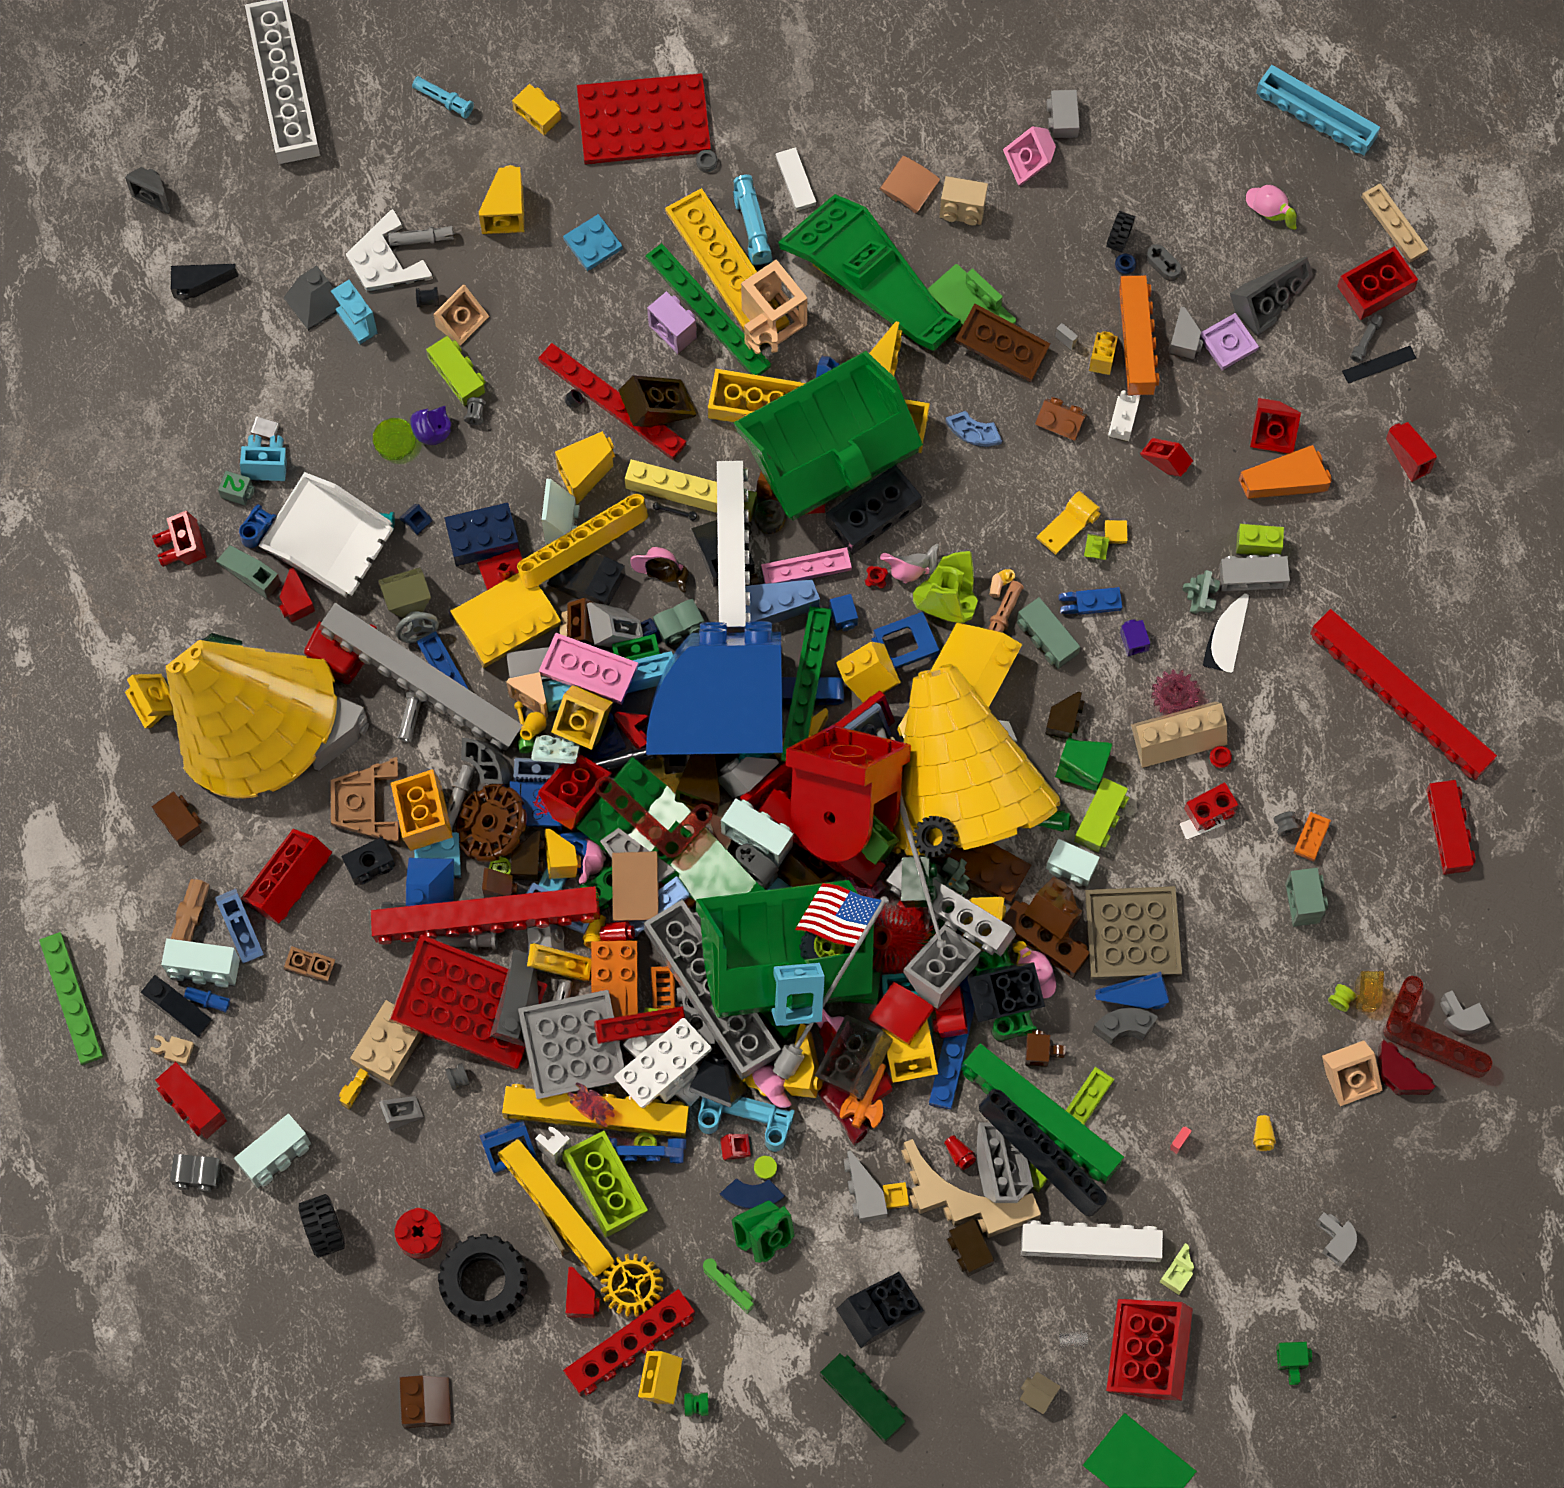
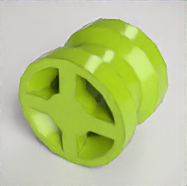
(1342, 997)

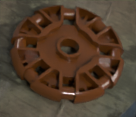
(498, 831)

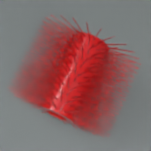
(896, 938)

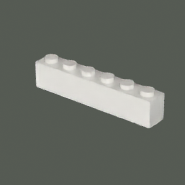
(1091, 1242)

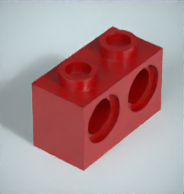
(1208, 803)

